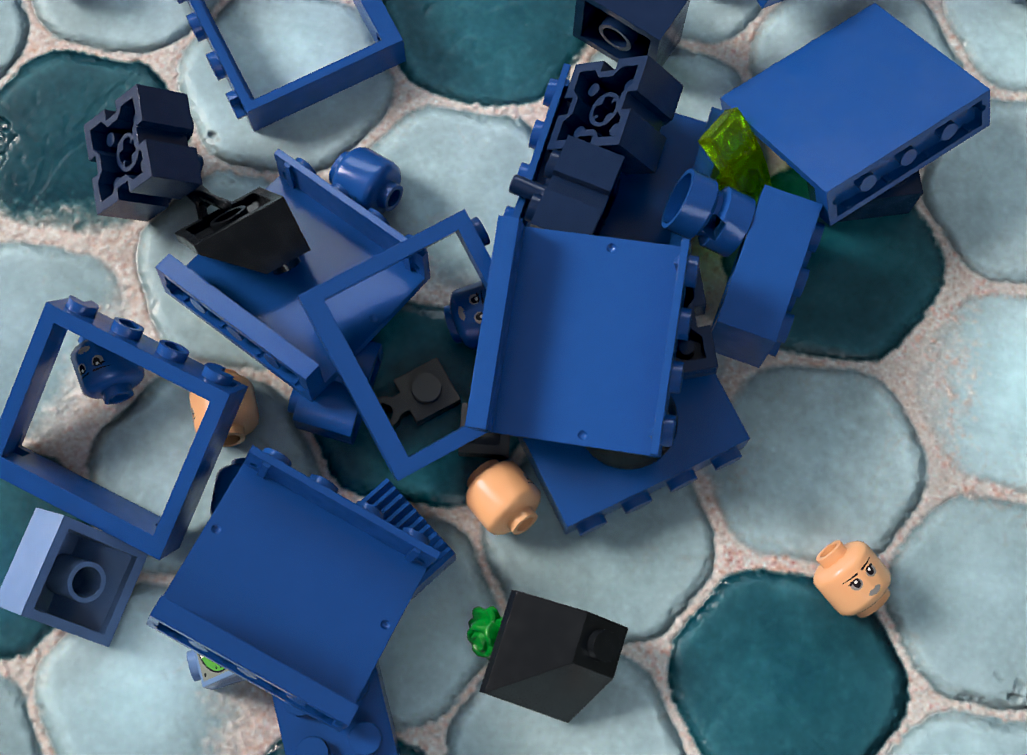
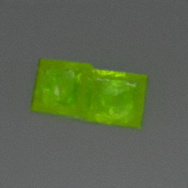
(736, 154)

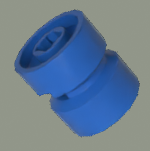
(712, 214)

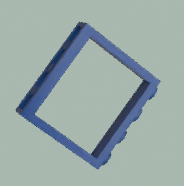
(311, 88)
(474, 239)
(80, 496)

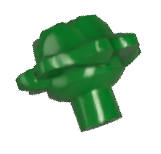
(483, 630)

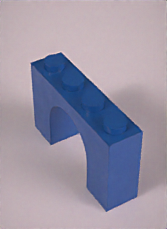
(587, 489)

